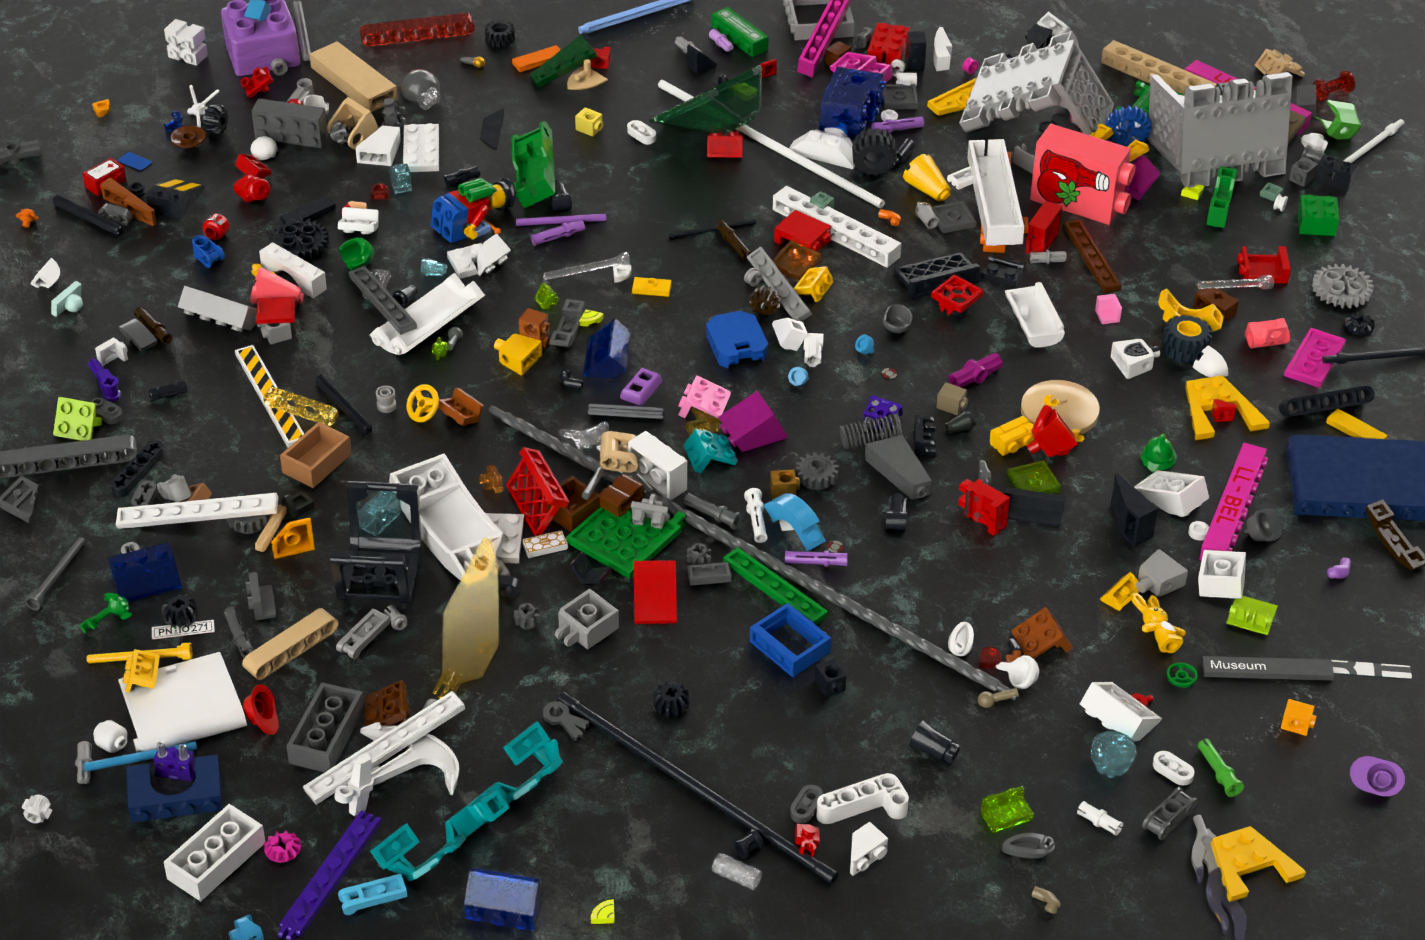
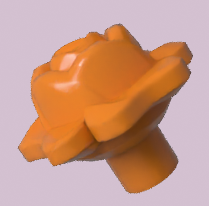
(27, 216)

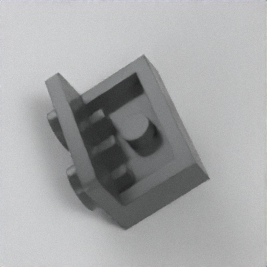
(262, 598)

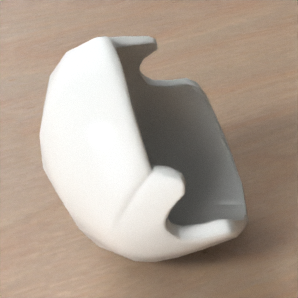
(316, 100)
(264, 148)

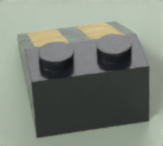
(173, 197)

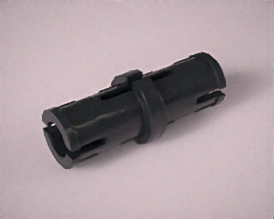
(462, 175)

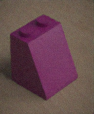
(751, 424)

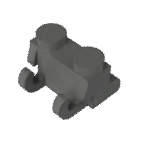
(391, 114)

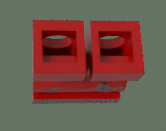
(985, 505)

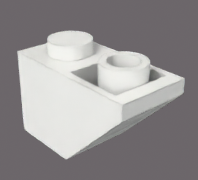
(491, 253)
(789, 333)
(867, 847)

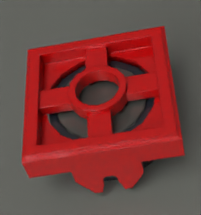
(957, 295)

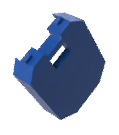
(734, 330)

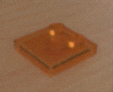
(796, 260)

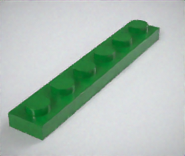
(774, 585)

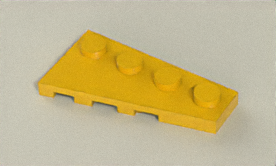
(952, 100)

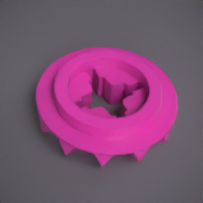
(276, 852)

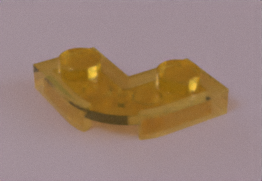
(704, 422)

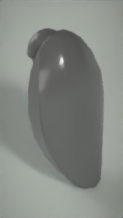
(1029, 845)

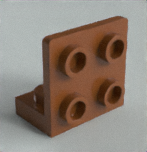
(1040, 634)

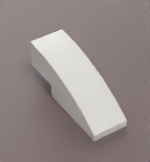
(942, 51)

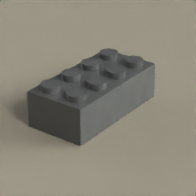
(290, 123)
(325, 727)

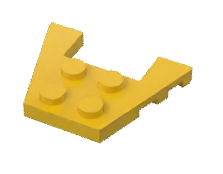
(1248, 852)

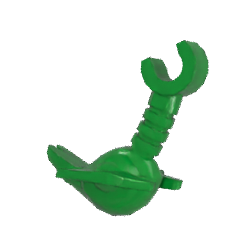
(116, 605)

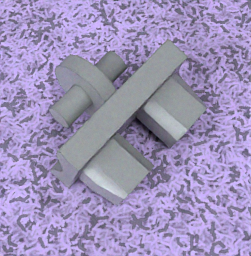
(650, 509)

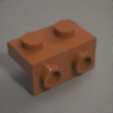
(461, 407)

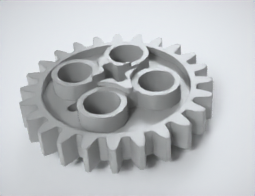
(1333, 281)

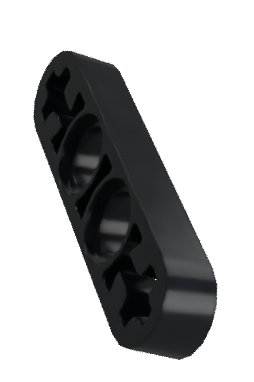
(124, 484)

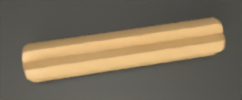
(270, 529)

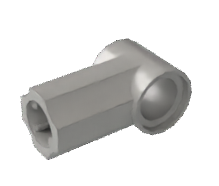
(304, 88)

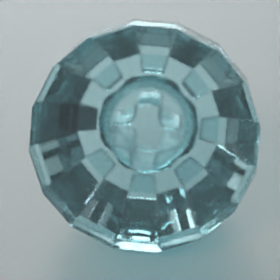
(1113, 753)

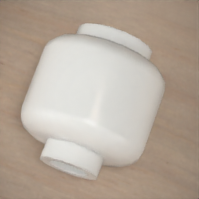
(110, 736)

